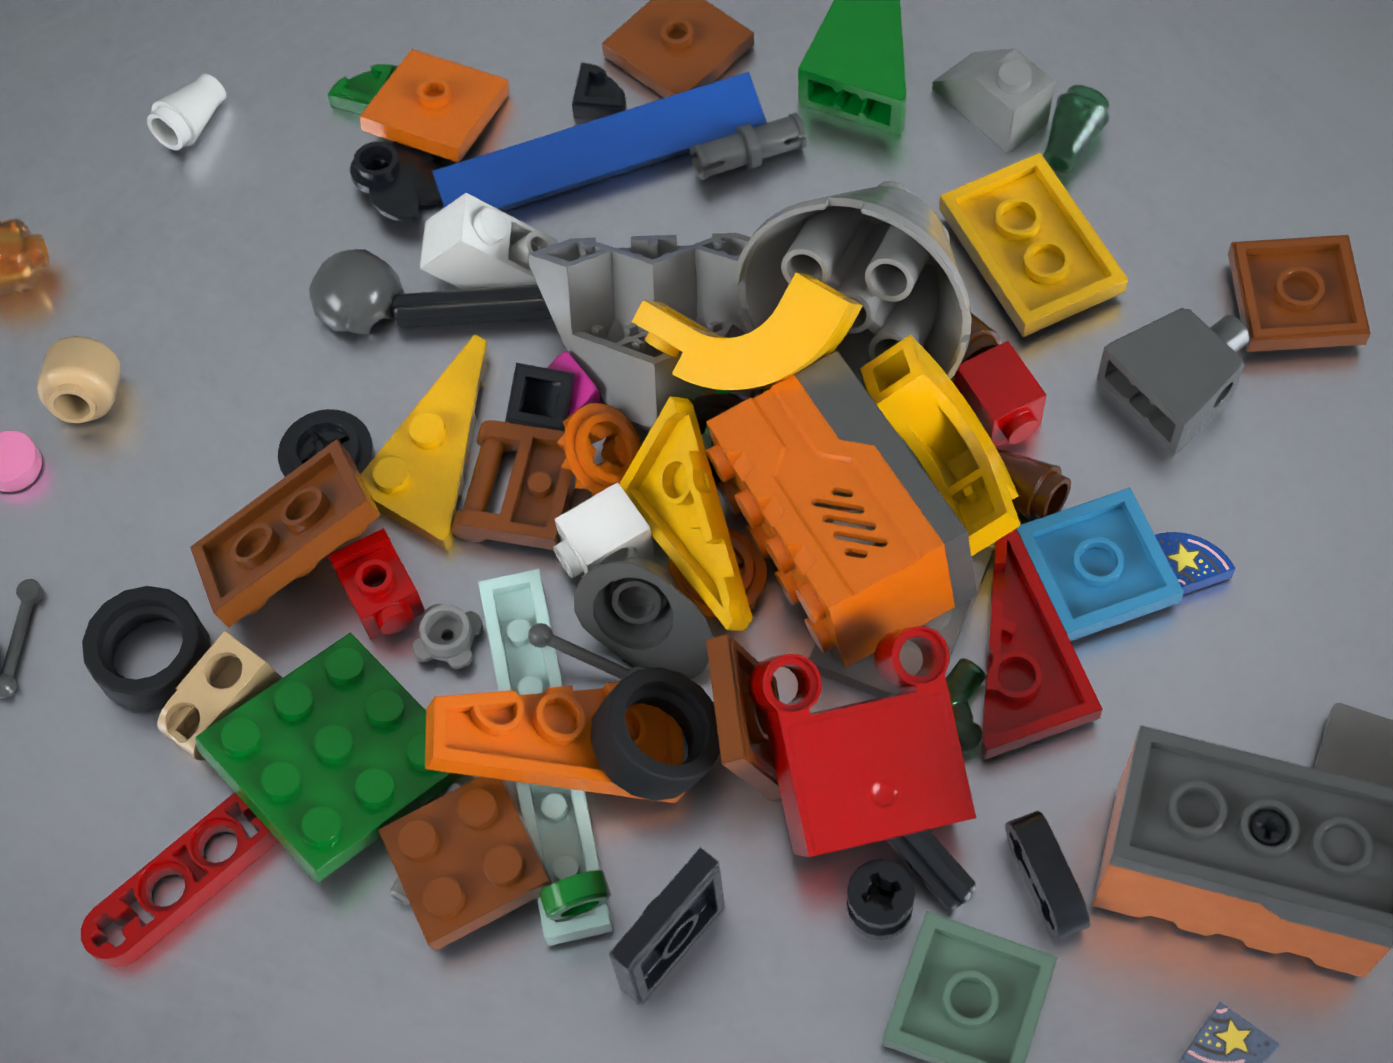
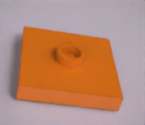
(434, 105)

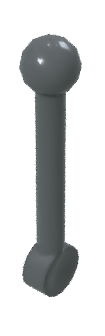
(30, 594)
(541, 635)

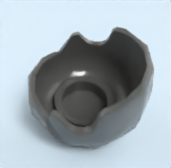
(354, 291)

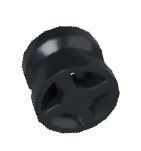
(882, 914)

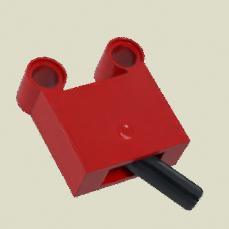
(874, 764)

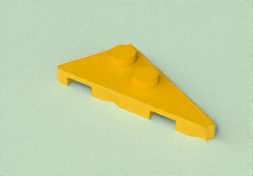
(423, 462)
(680, 503)

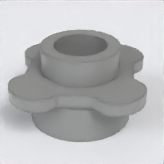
(442, 619)

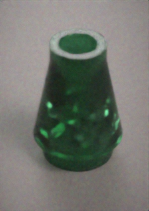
(1075, 125)

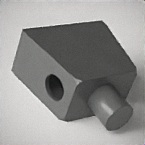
(1175, 372)

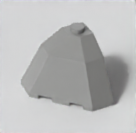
(598, 290)

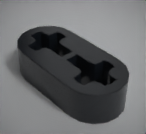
(1047, 875)

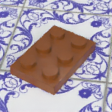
(283, 533)

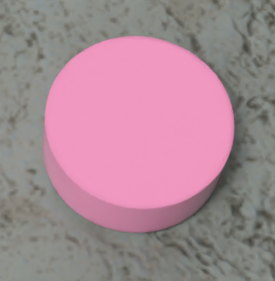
(18, 461)

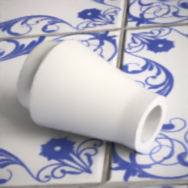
(184, 113)

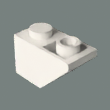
(479, 246)

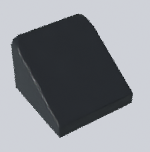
(539, 397)

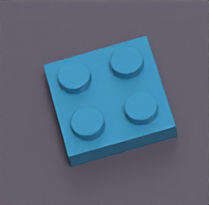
(1100, 564)

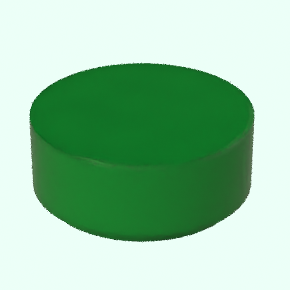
(575, 895)

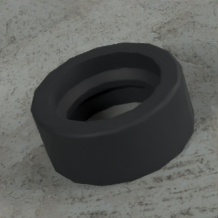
(122, 615)
(627, 763)

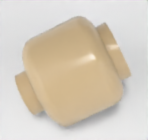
(79, 379)

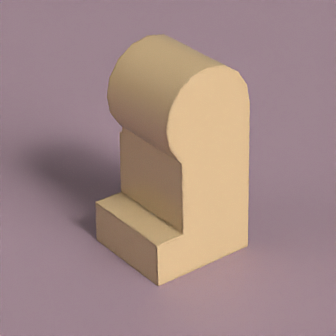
(213, 689)

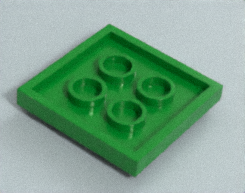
(327, 756)

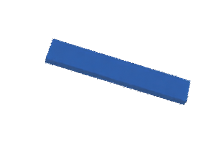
(603, 146)

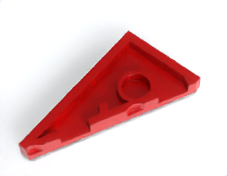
(1031, 669)

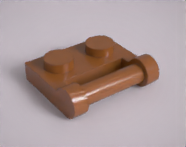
(535, 491)

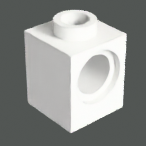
(602, 532)

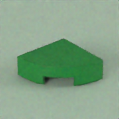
(359, 90)

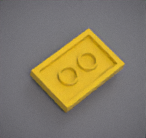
(1032, 244)

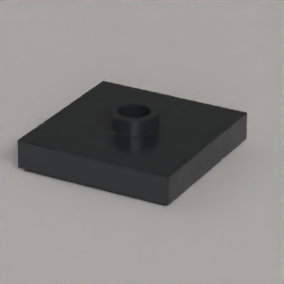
(668, 927)

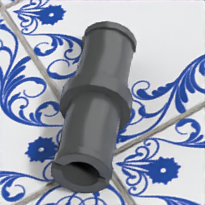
(748, 146)

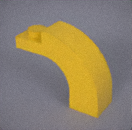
(798, 333)
(945, 439)

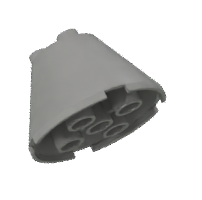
(877, 250)

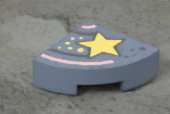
(1229, 1040)

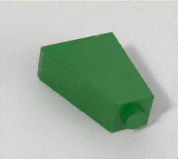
(857, 65)

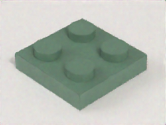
(968, 996)

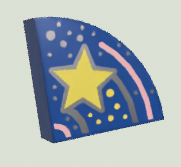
(1195, 560)

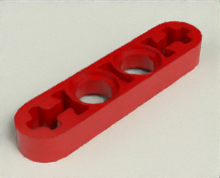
(181, 858)

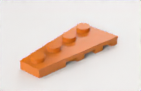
(539, 737)

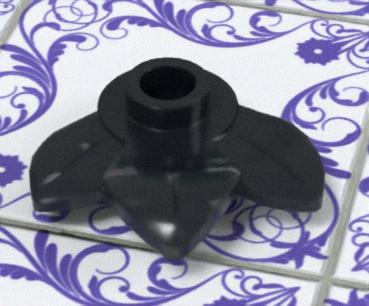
(396, 178)

